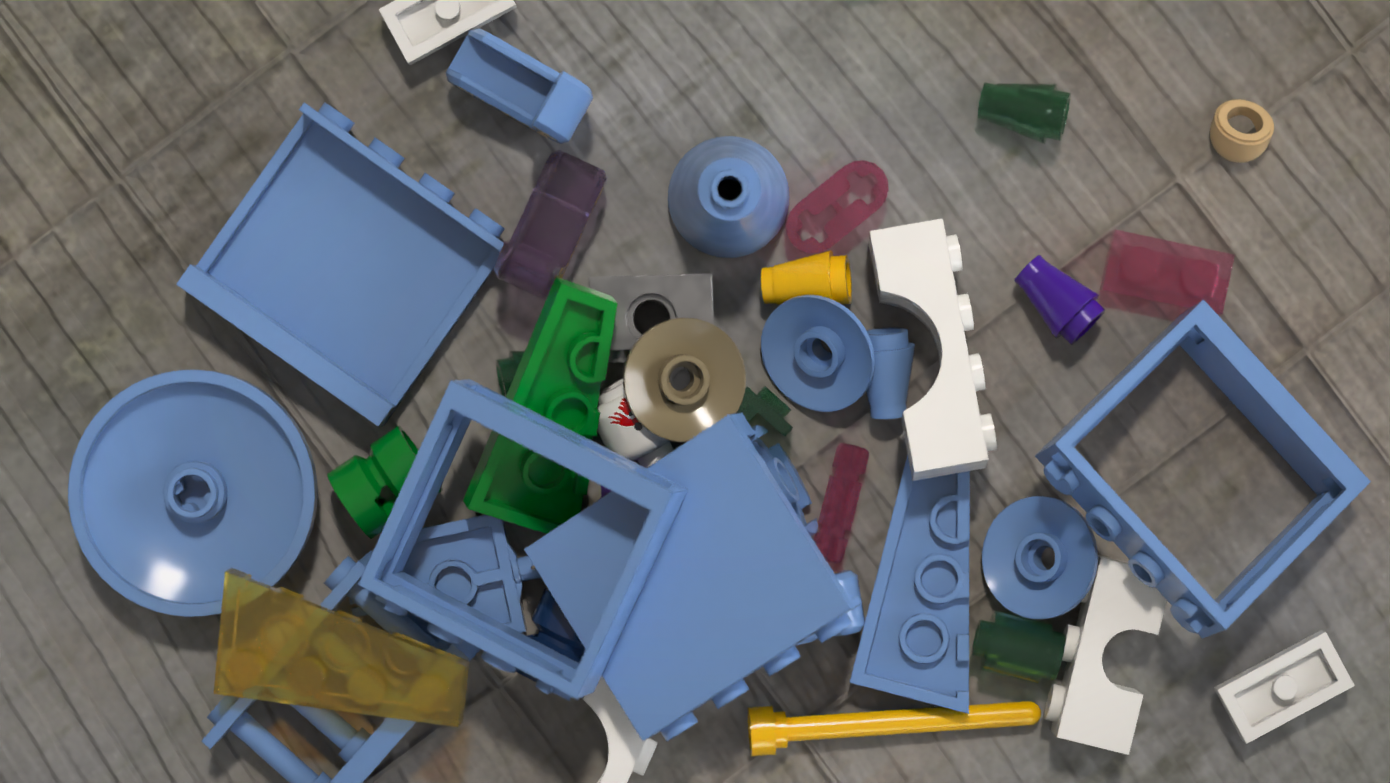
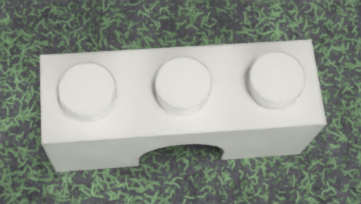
(1087, 704)

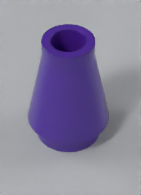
(1060, 300)

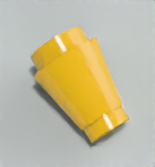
(812, 275)

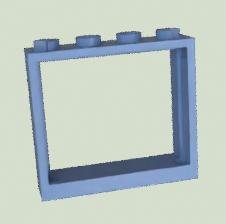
(1270, 411)
(457, 621)

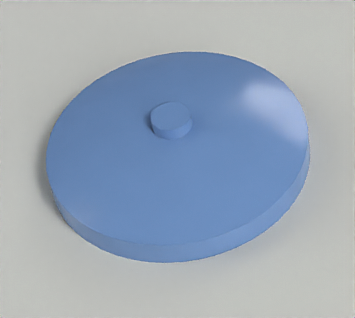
(187, 484)

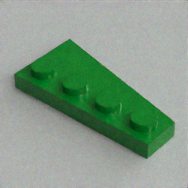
(562, 382)

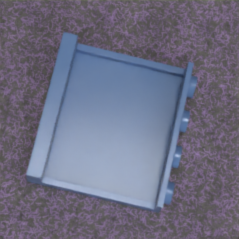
(346, 264)
(723, 595)

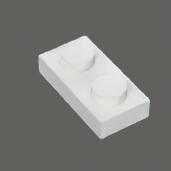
(432, 24)
(1284, 686)

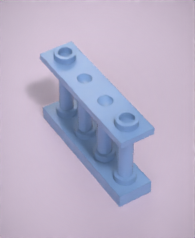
(358, 748)

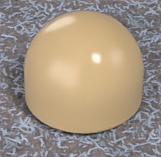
(1236, 145)

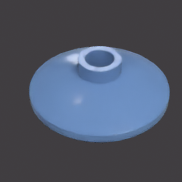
(800, 363)
(1015, 550)

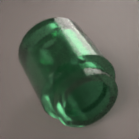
(1018, 647)

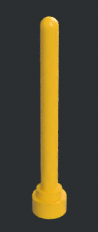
(774, 730)

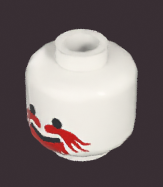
(624, 433)

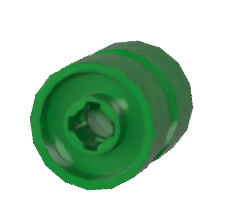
(373, 484)

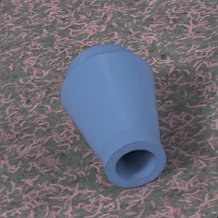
(891, 373)

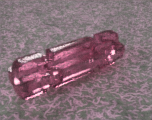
(840, 501)

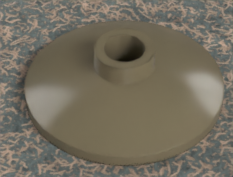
(714, 384)

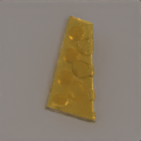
(310, 656)

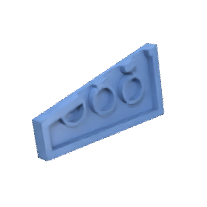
(920, 598)

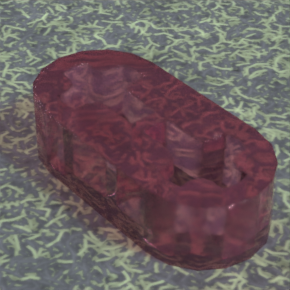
(826, 196)

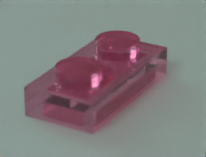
(1166, 271)

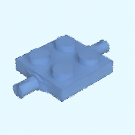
(473, 565)

